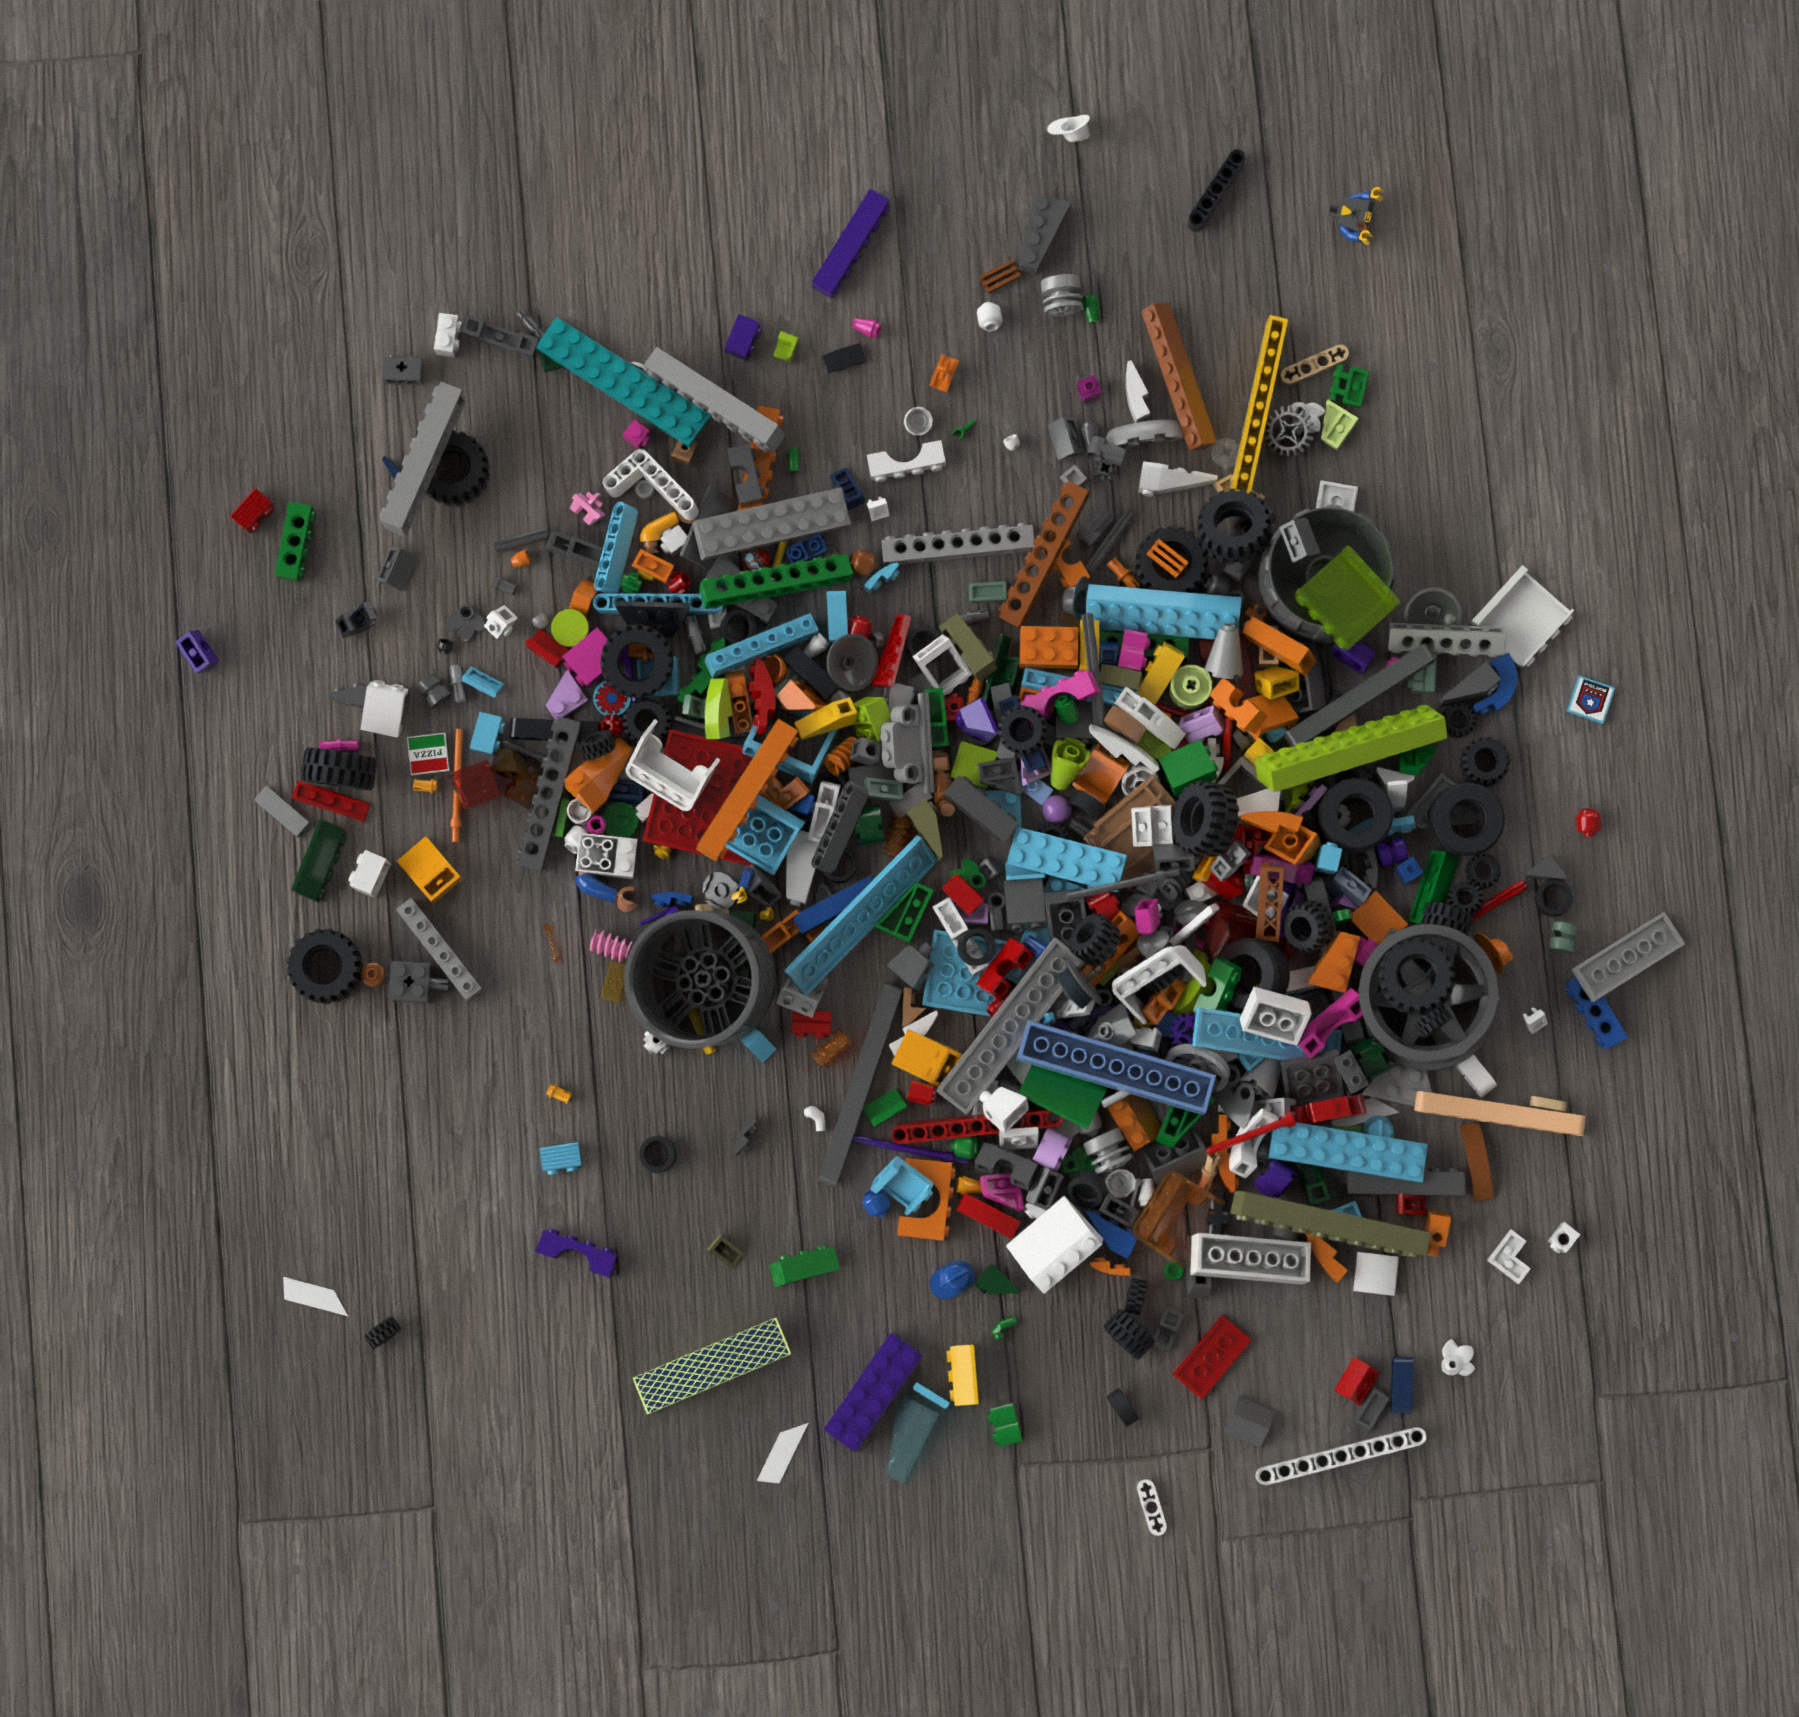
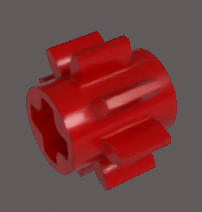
(679, 583)
(612, 724)

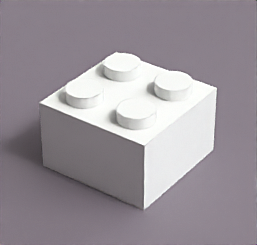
(369, 873)

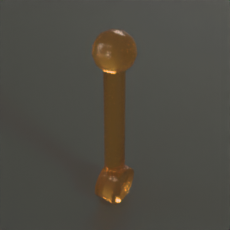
(547, 927)

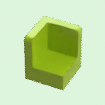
(786, 347)

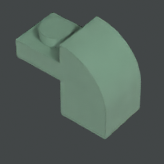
(694, 707)

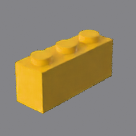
(1160, 671)

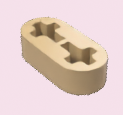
(1548, 1104)

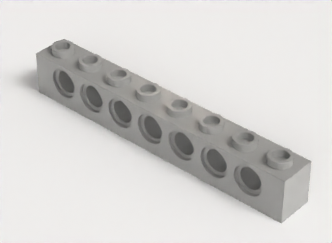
(967, 550)

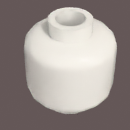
(989, 316)
(572, 837)

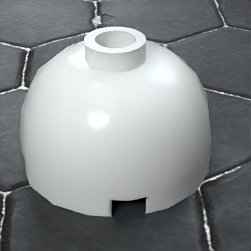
(1135, 776)

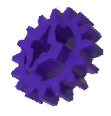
(1180, 1034)

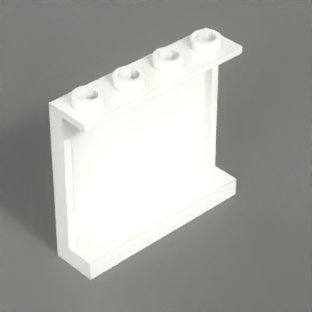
(1526, 614)

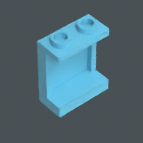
(903, 1184)

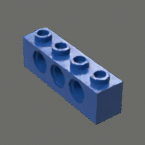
(1606, 1015)

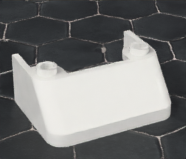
(665, 775)
(1148, 970)

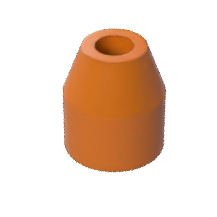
(521, 559)

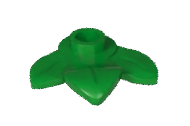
(969, 872)
(1081, 1163)

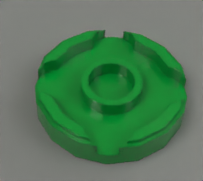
(620, 820)

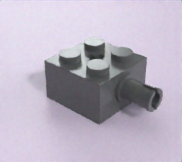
(421, 989)

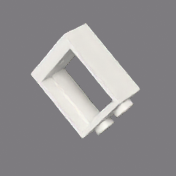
(931, 652)

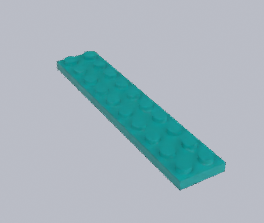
(623, 382)

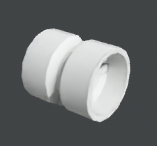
(578, 813)

